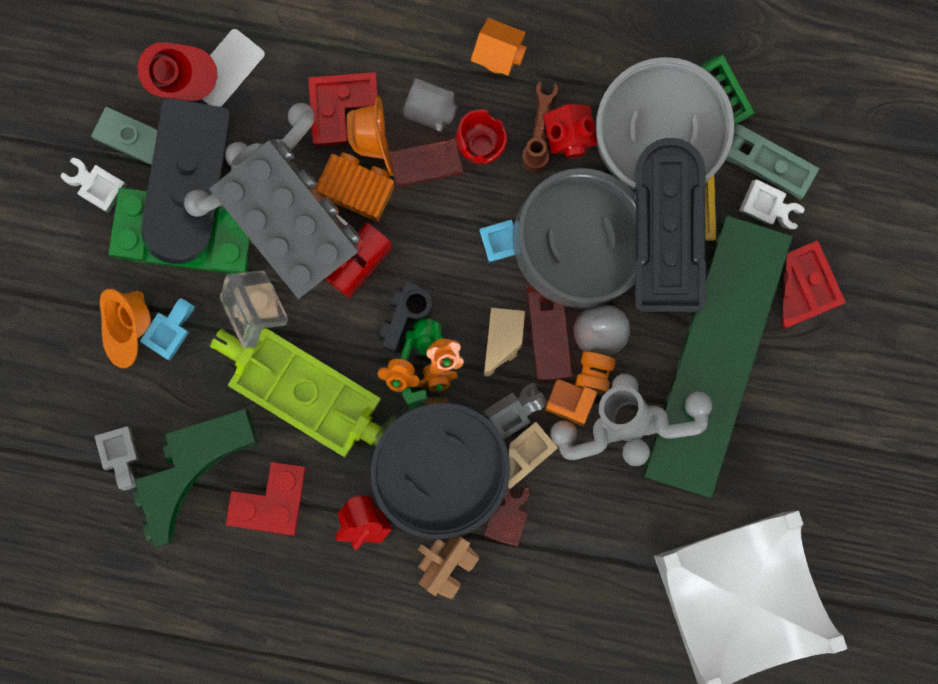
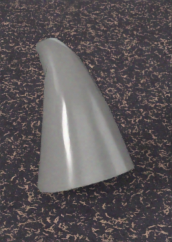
(602, 330)

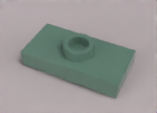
(126, 135)

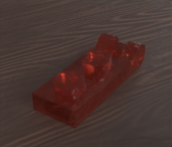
(549, 338)

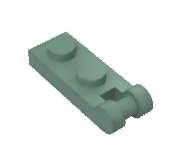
(771, 162)

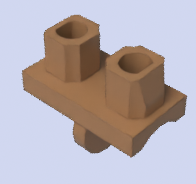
(441, 561)

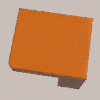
(570, 402)

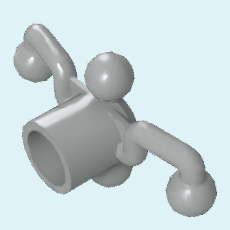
(300, 117)
(646, 422)

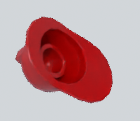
(177, 71)

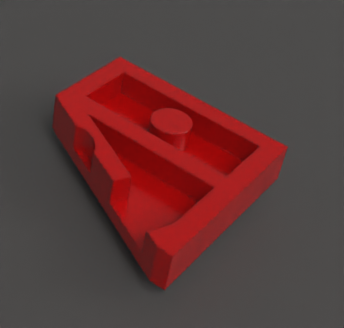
(808, 285)

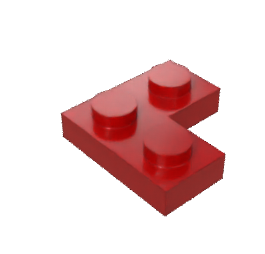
(332, 97)
(275, 511)

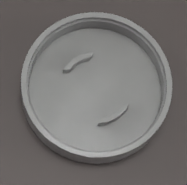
(660, 102)

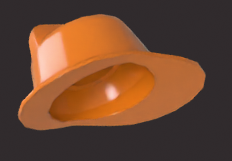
(367, 132)
(123, 322)

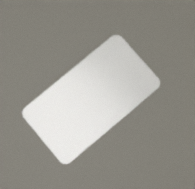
(234, 61)

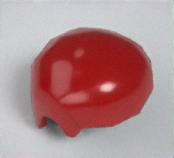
(481, 137)

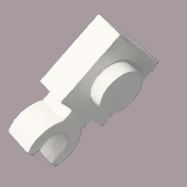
(97, 187)
(767, 204)

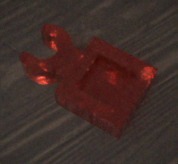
(508, 522)

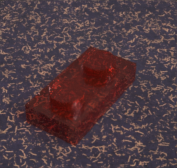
(426, 163)

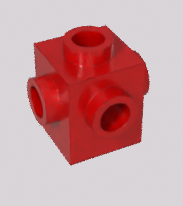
(570, 130)

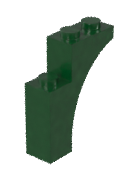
(193, 453)

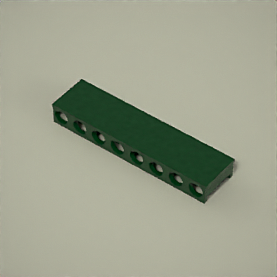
(719, 352)

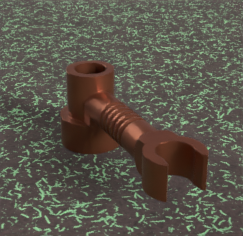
(539, 161)

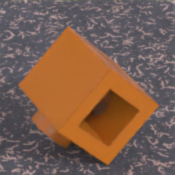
(499, 47)

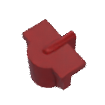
(362, 522)

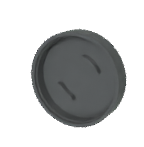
(577, 238)

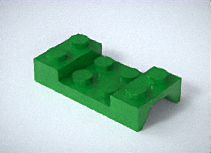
(224, 254)

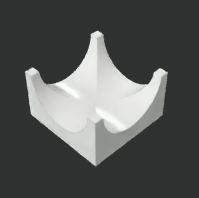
(747, 600)

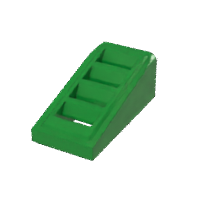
(733, 86)

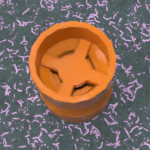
(595, 372)

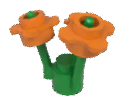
(428, 341)

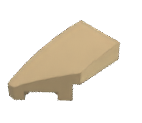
(503, 337)
(528, 452)

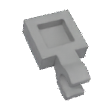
(117, 451)

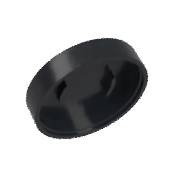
(438, 468)

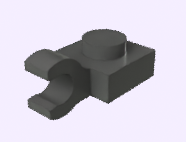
(511, 413)

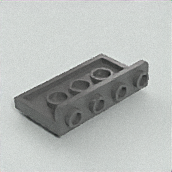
(287, 217)

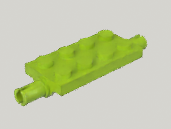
(301, 390)

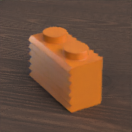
(355, 186)

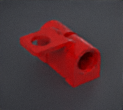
(359, 267)

